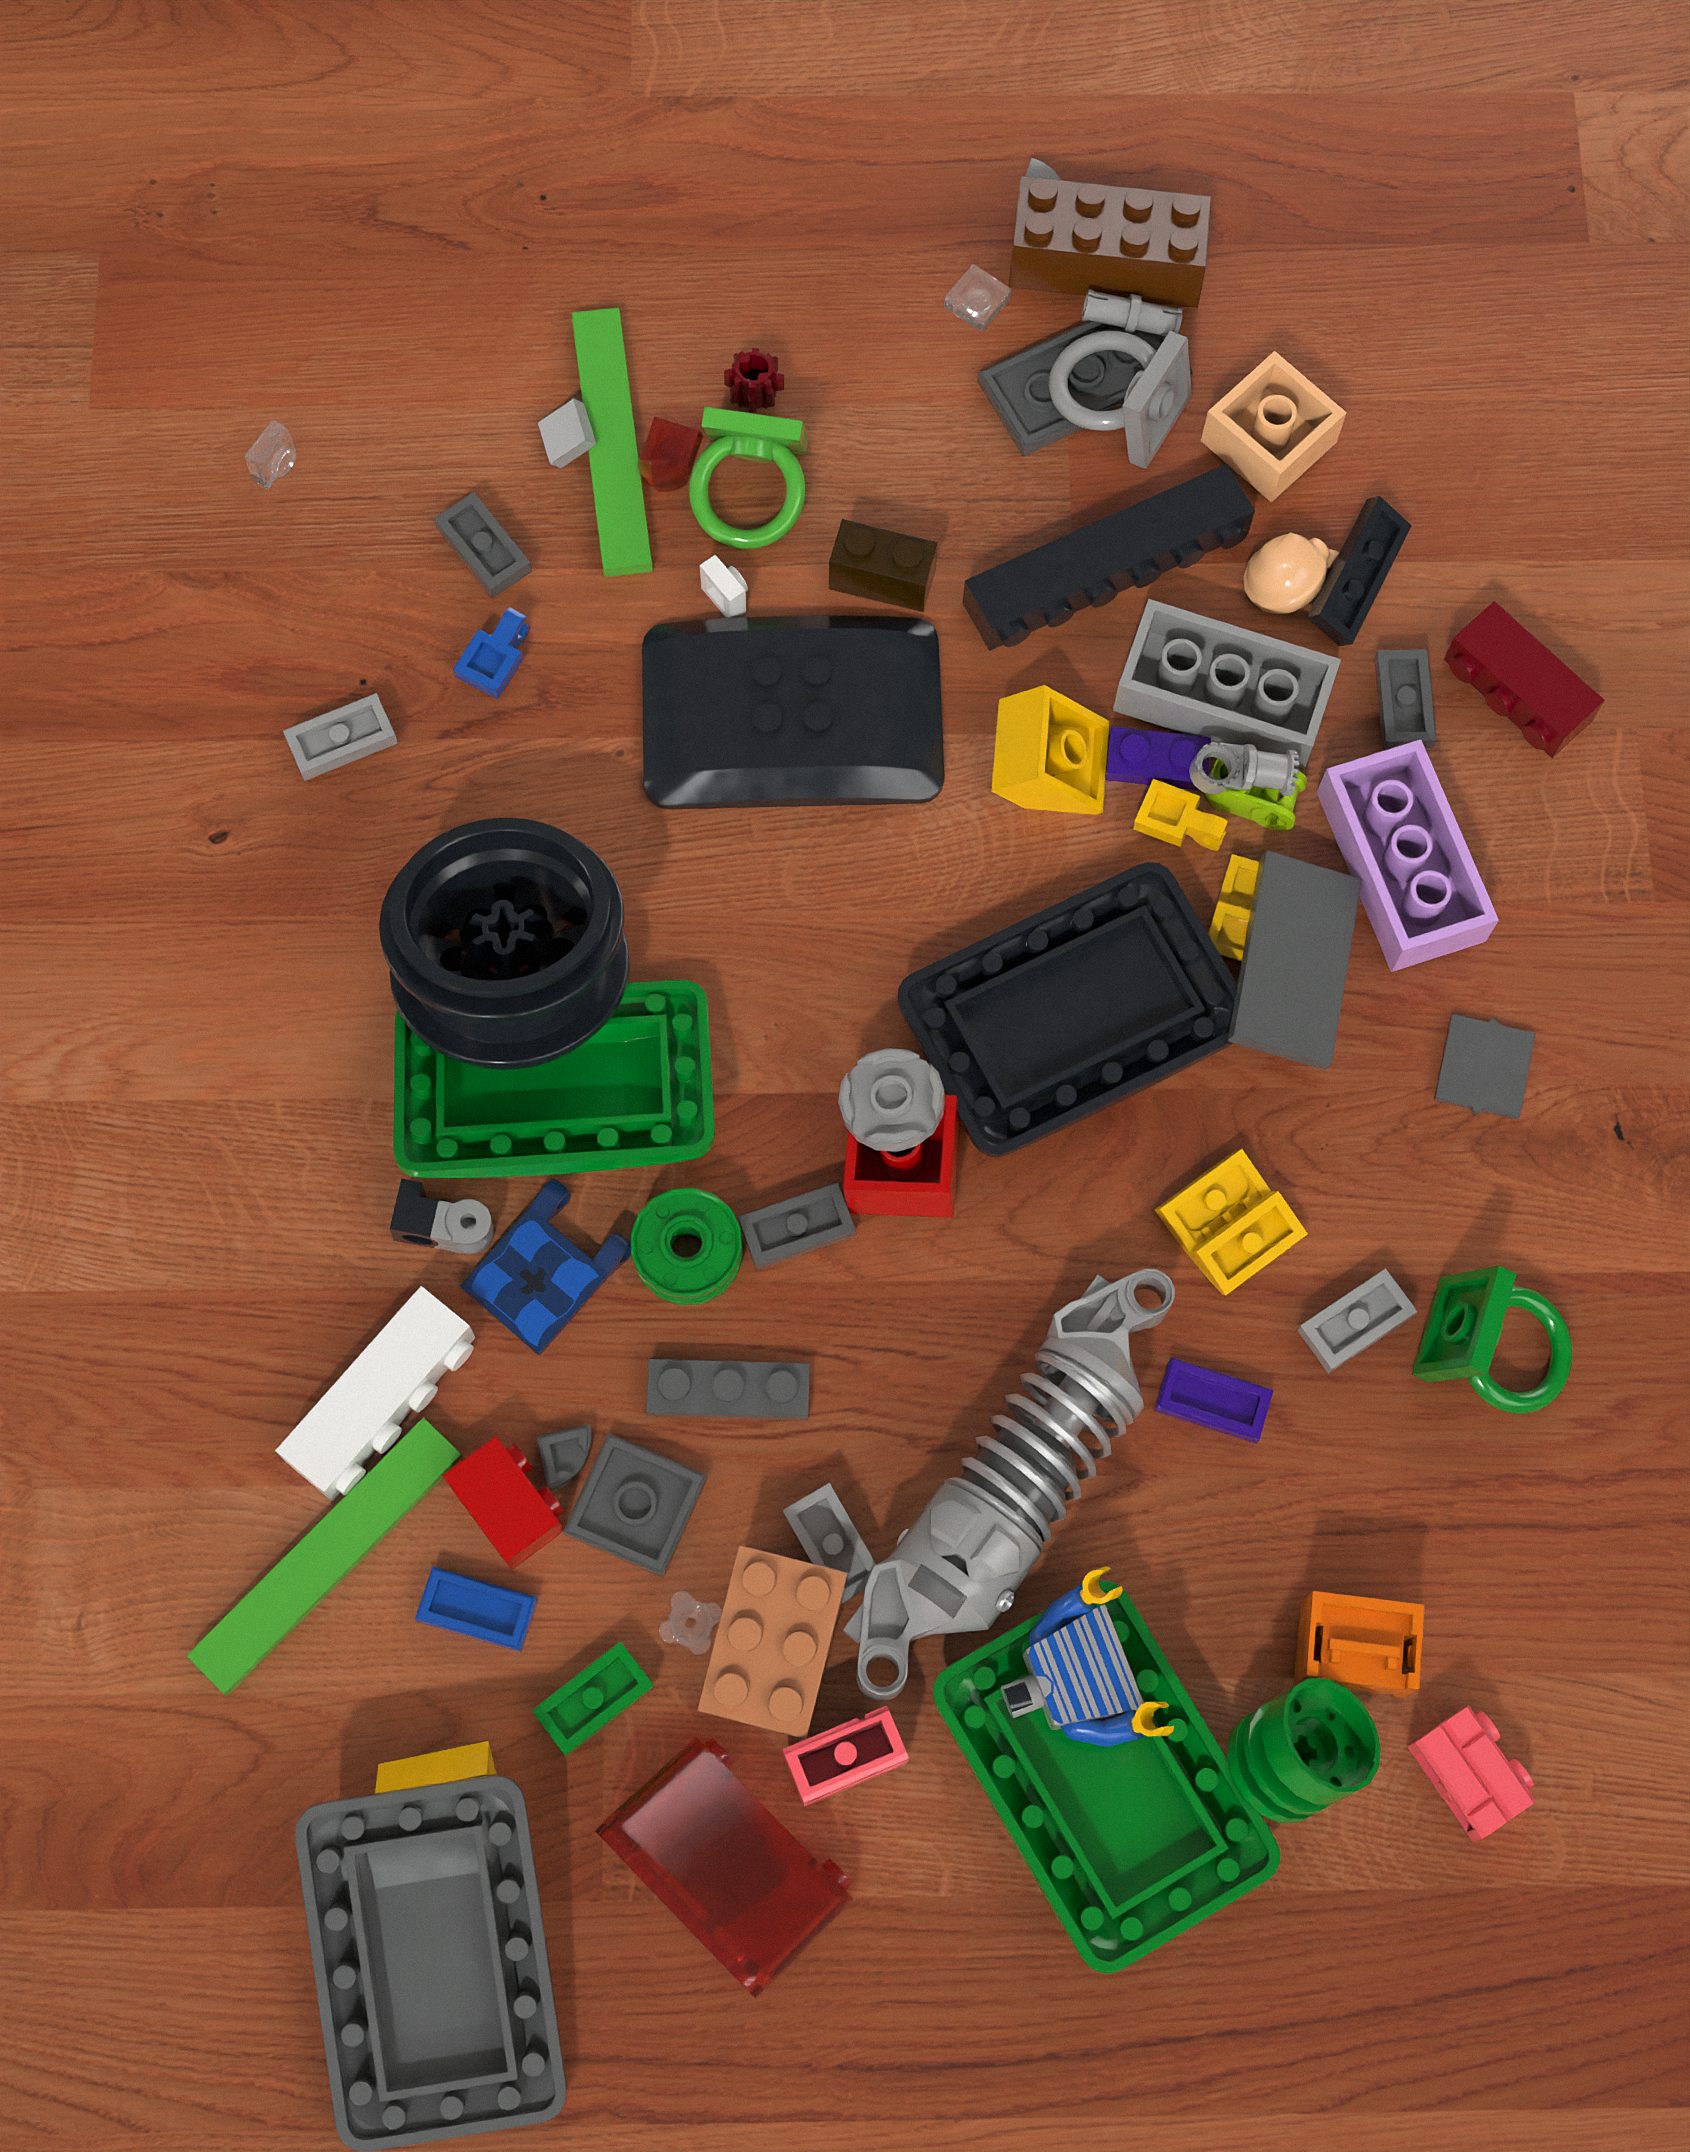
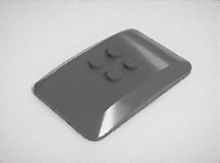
(431, 1962)

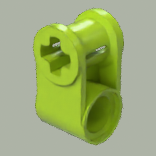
(1257, 803)

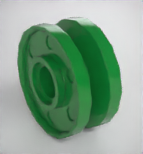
(679, 1215)

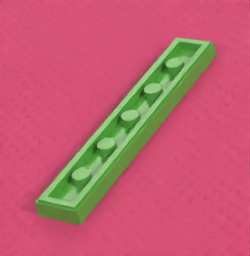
(615, 457)
(324, 1557)

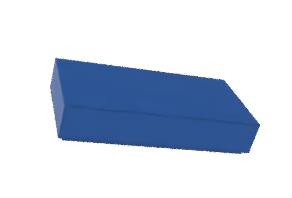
(476, 1609)

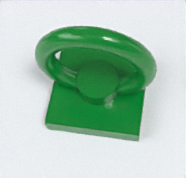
(1467, 1327)

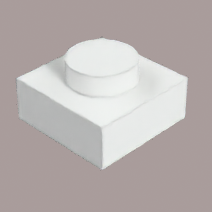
(724, 587)

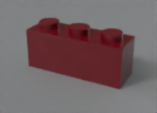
(1522, 680)

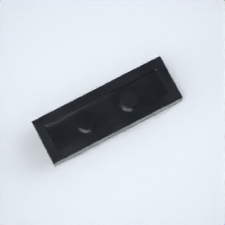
(1359, 571)

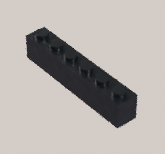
(1108, 558)

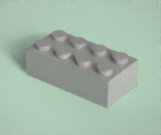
(1225, 682)

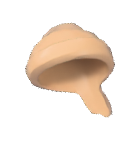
(1287, 573)

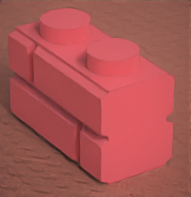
(845, 1756)
(1473, 1772)

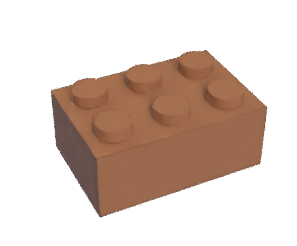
(773, 1642)

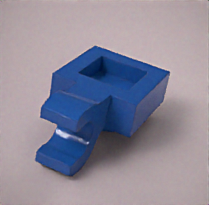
(493, 658)

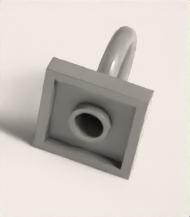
(1153, 396)

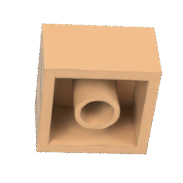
(1273, 426)

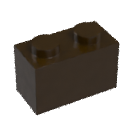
(882, 565)

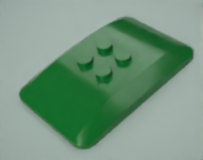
(615, 1102)
(1120, 1835)

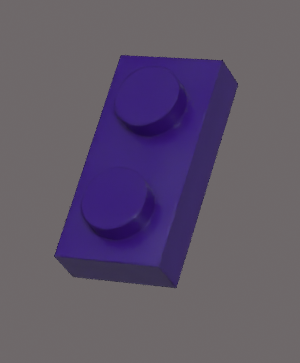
(1149, 755)

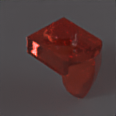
(669, 455)

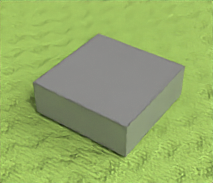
(567, 433)

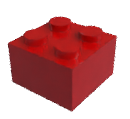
(906, 1181)

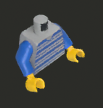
(1082, 1673)

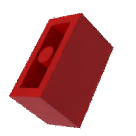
(505, 1502)

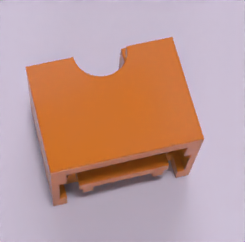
(1363, 1644)

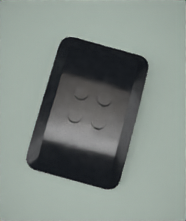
(792, 712)
(1072, 1009)

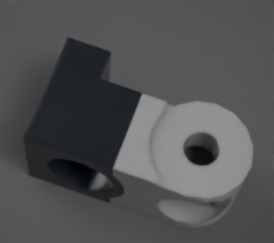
(439, 1224)

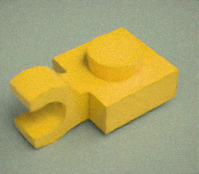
(1173, 813)

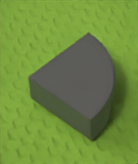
(564, 1455)

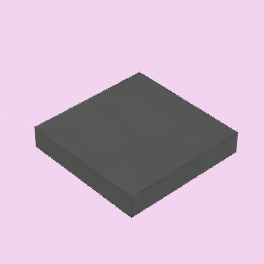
(635, 1505)

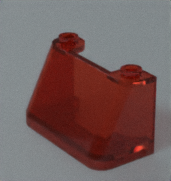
(726, 1865)

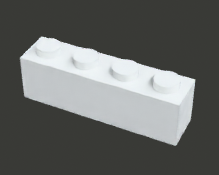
(377, 1394)

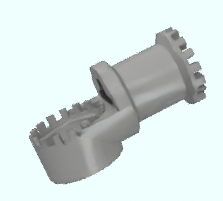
(1246, 769)

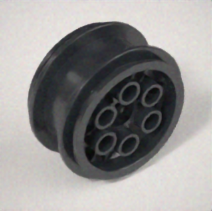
(496, 889)

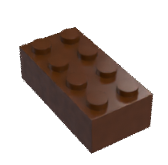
(1110, 241)

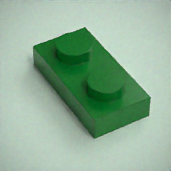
(593, 1699)

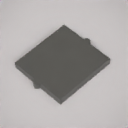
(1484, 1066)

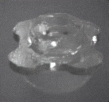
(697, 1637)

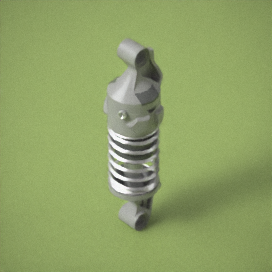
(991, 1523)

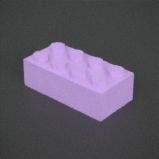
(1408, 853)

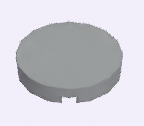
(892, 1100)

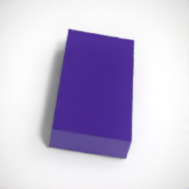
(1213, 1400)

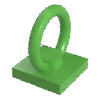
(757, 440)

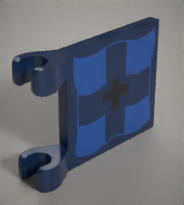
(538, 1276)

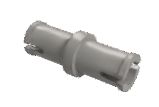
(1131, 313)

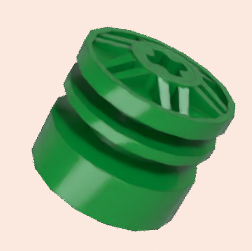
(1304, 1751)

